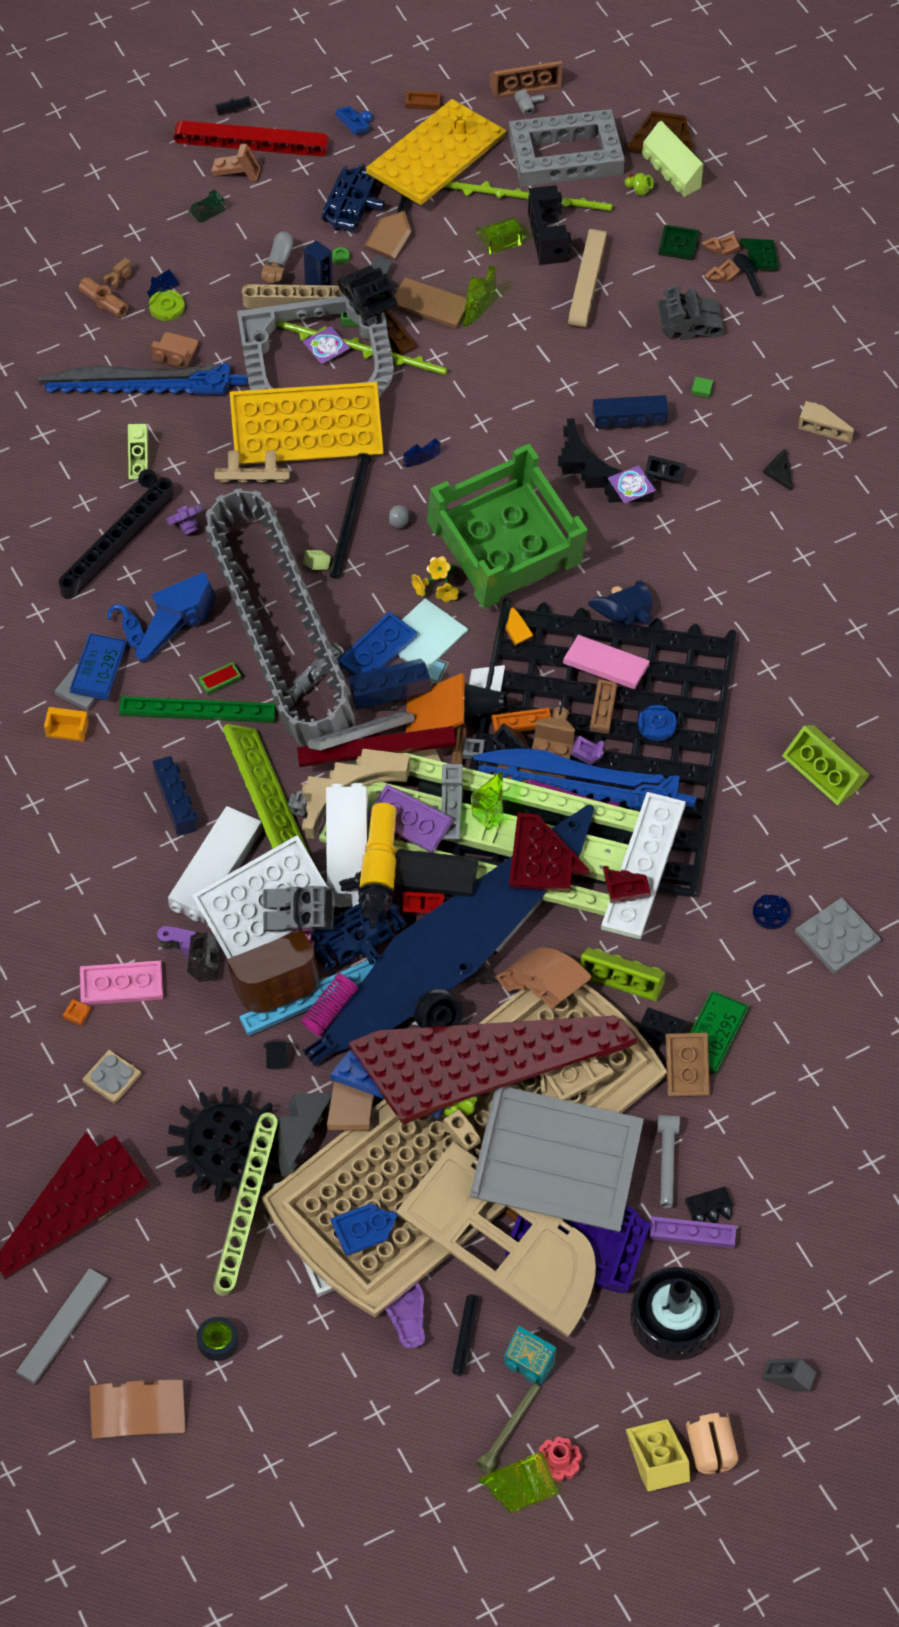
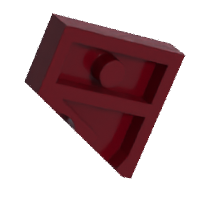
(625, 885)

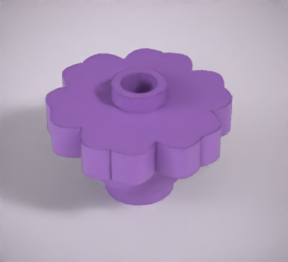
(186, 518)

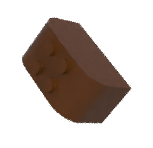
(275, 973)

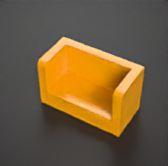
(66, 724)

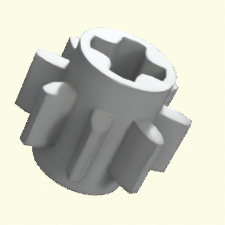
(298, 804)

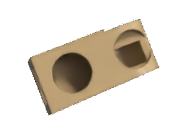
(461, 1130)

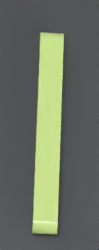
(243, 1213)

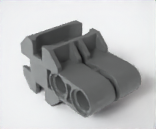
(697, 317)
(298, 916)

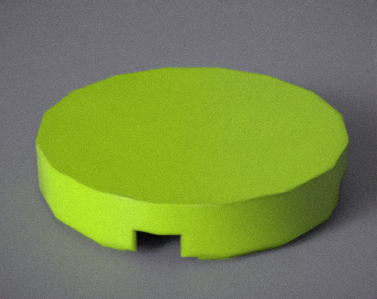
(166, 305)

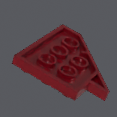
(541, 857)

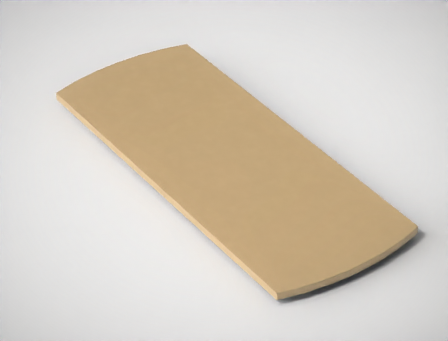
(393, 1158)

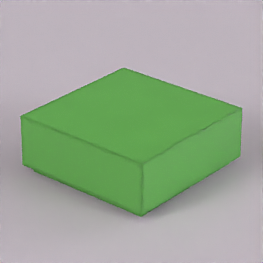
(702, 387)

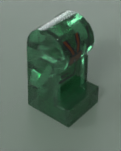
(208, 207)

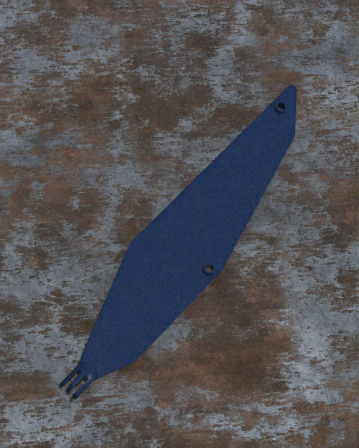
(437, 947)

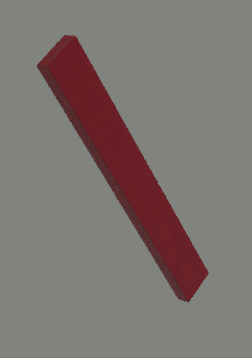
(394, 743)

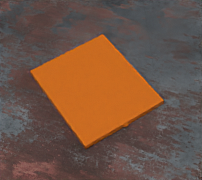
(438, 707)

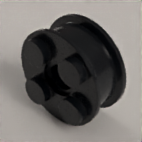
(438, 1009)

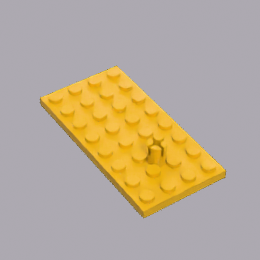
(436, 151)
(306, 422)

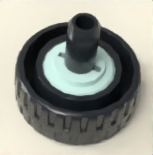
(675, 1313)

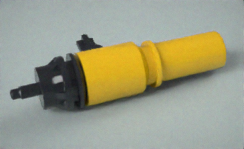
(378, 866)

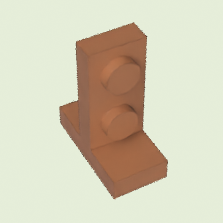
(242, 162)

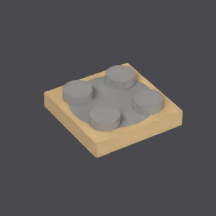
(111, 1077)

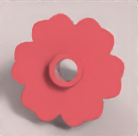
(561, 1458)

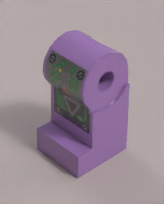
(175, 938)

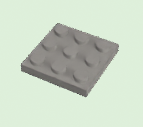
(838, 936)

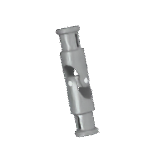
(301, 684)

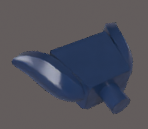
(626, 605)

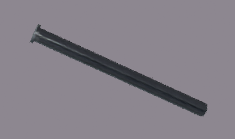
(341, 548)

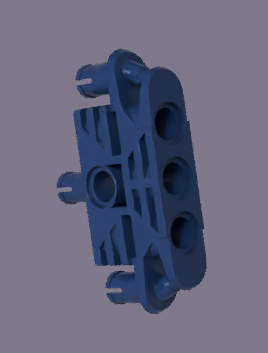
(351, 198)
(348, 929)

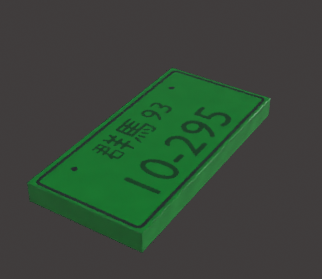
(721, 1021)

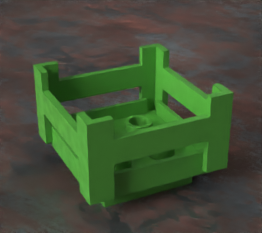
(507, 532)

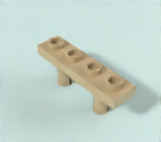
(270, 471)

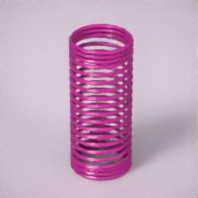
(347, 987)

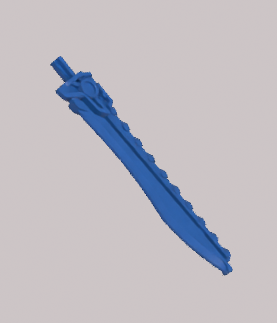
(550, 763)

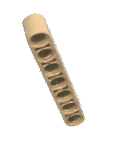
(587, 278)
(271, 295)

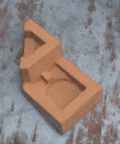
(724, 246)
(725, 273)

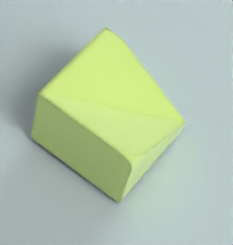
(316, 559)

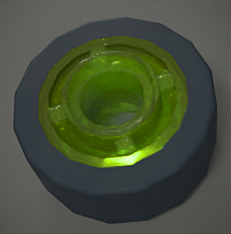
(220, 1349)

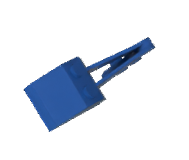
(177, 605)

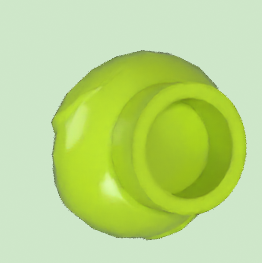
(640, 182)
(466, 1107)

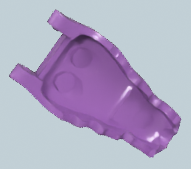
(408, 1317)

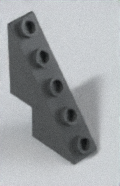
(297, 1128)

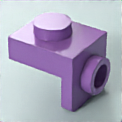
(587, 750)

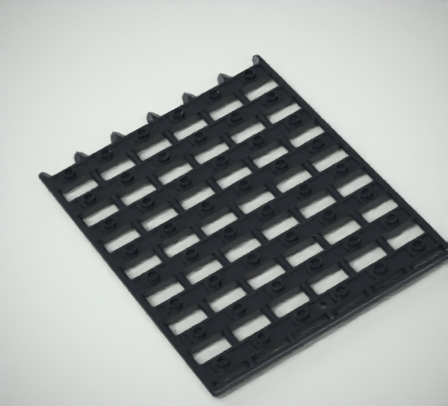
(568, 690)

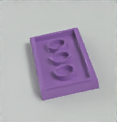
(415, 820)

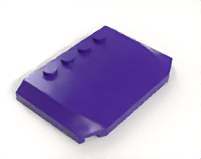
(614, 1251)

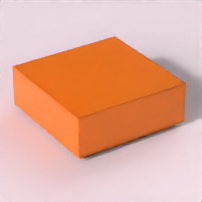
(76, 1012)

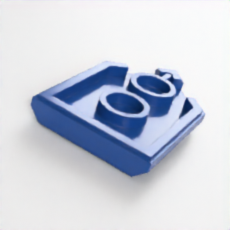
(363, 1228)

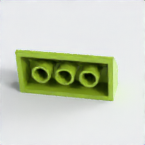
(825, 764)
(623, 974)

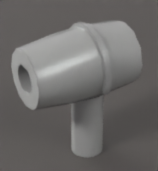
(526, 101)

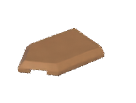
(389, 235)

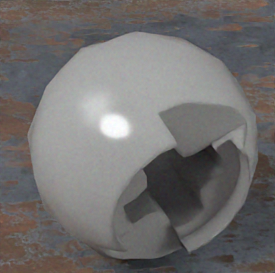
(398, 516)

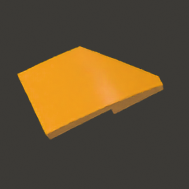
(517, 628)

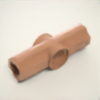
(103, 297)

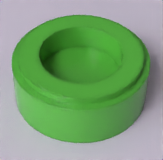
(340, 256)

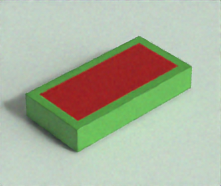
(220, 678)

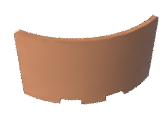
(545, 972)
(137, 1408)

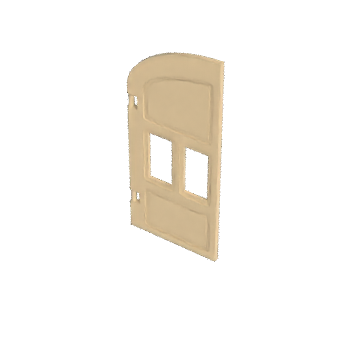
(544, 1270)

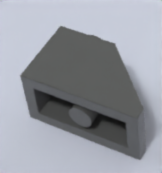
(789, 1374)

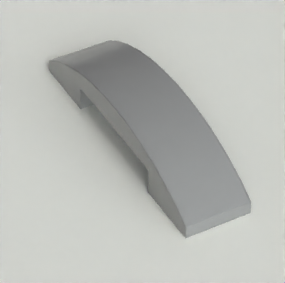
(452, 798)

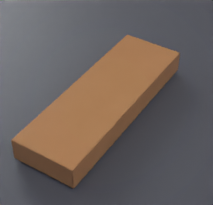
(603, 706)

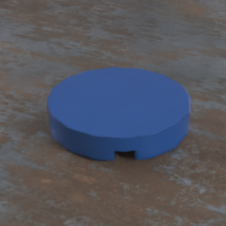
(657, 723)

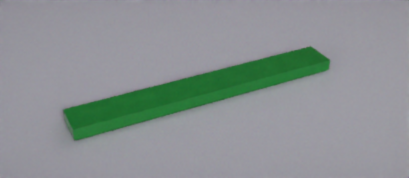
(197, 709)

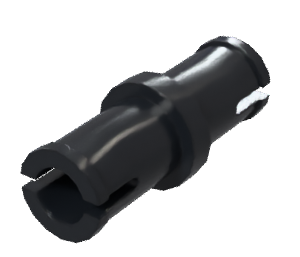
(233, 105)

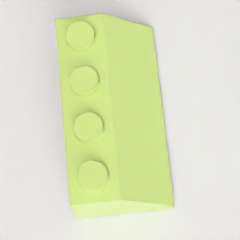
(673, 159)

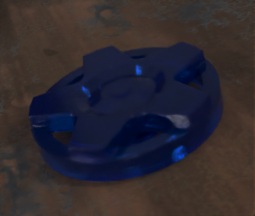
(771, 911)

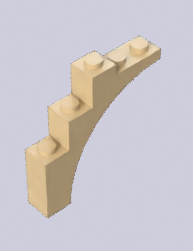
(371, 768)

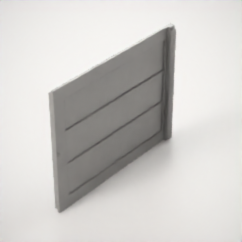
(557, 1158)

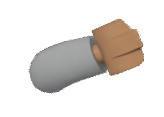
(279, 254)

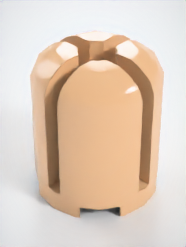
(712, 1444)

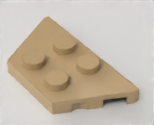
(573, 1078)

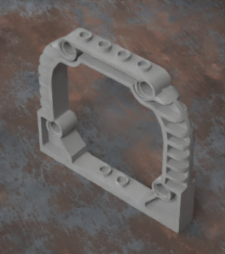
(259, 323)

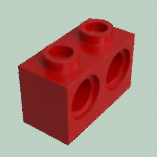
(420, 903)

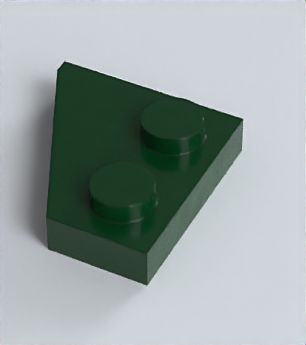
(761, 252)

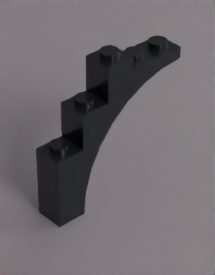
(577, 459)

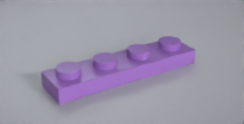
(692, 1232)

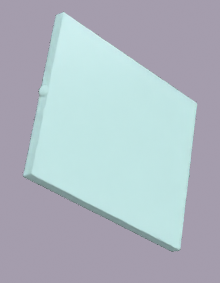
(435, 632)

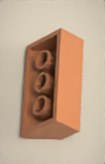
(529, 78)

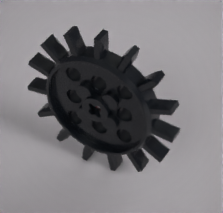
(217, 1147)

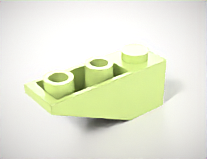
(137, 449)

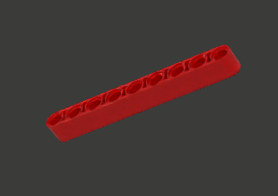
(255, 137)

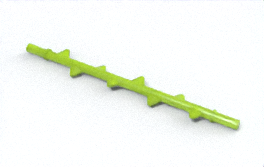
(517, 193)
(367, 351)

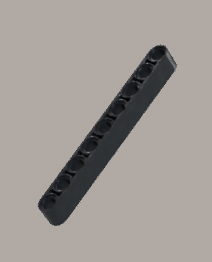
(116, 538)

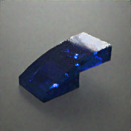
(418, 455)

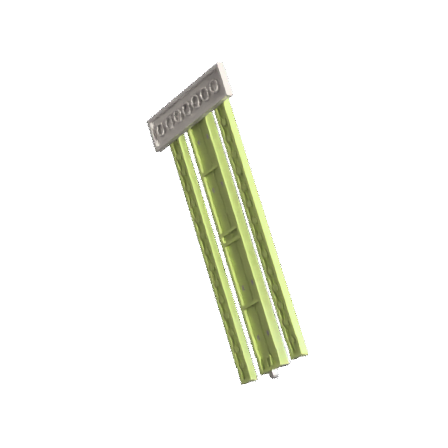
(646, 853)

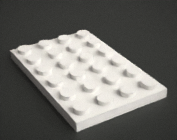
(236, 901)

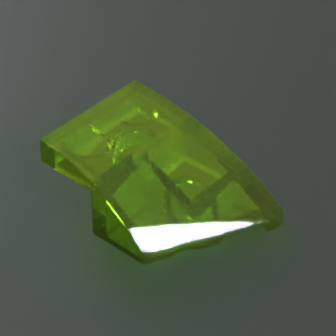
(479, 296)
(521, 1483)

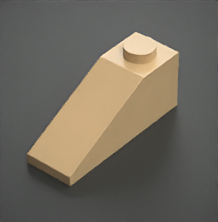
(821, 421)

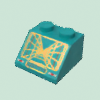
(530, 1356)

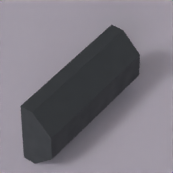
(435, 872)

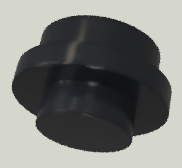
(147, 478)

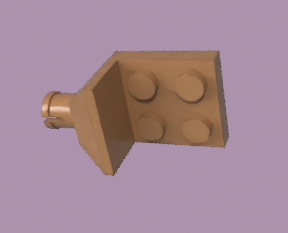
(555, 736)

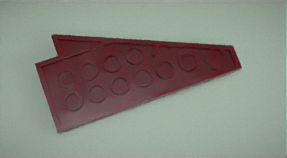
(81, 1192)

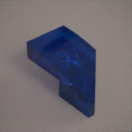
(163, 282)

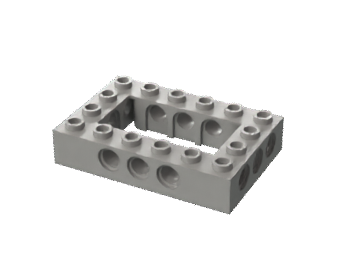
(566, 167)

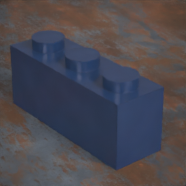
(318, 264)

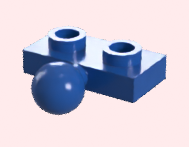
(356, 123)

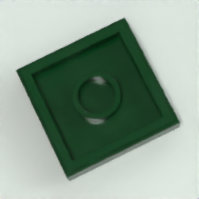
(678, 242)

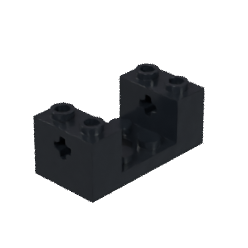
(552, 241)

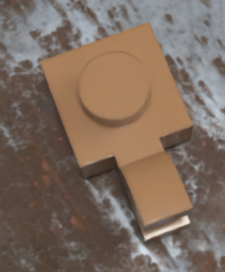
(120, 272)

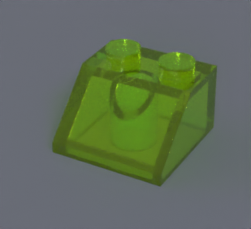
(500, 235)
(489, 802)

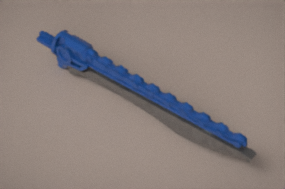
(199, 380)

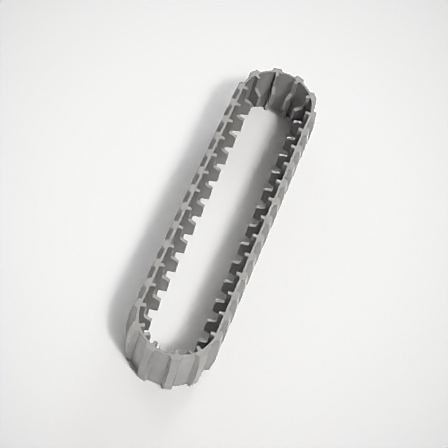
(247, 505)

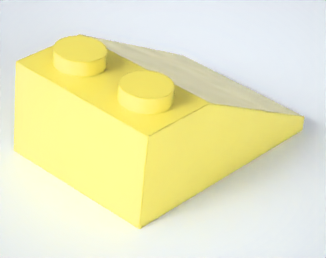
(658, 1455)

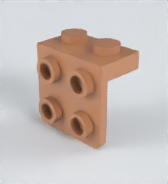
(174, 350)

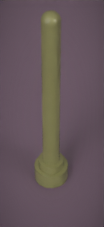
(487, 1461)

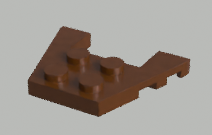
(676, 123)

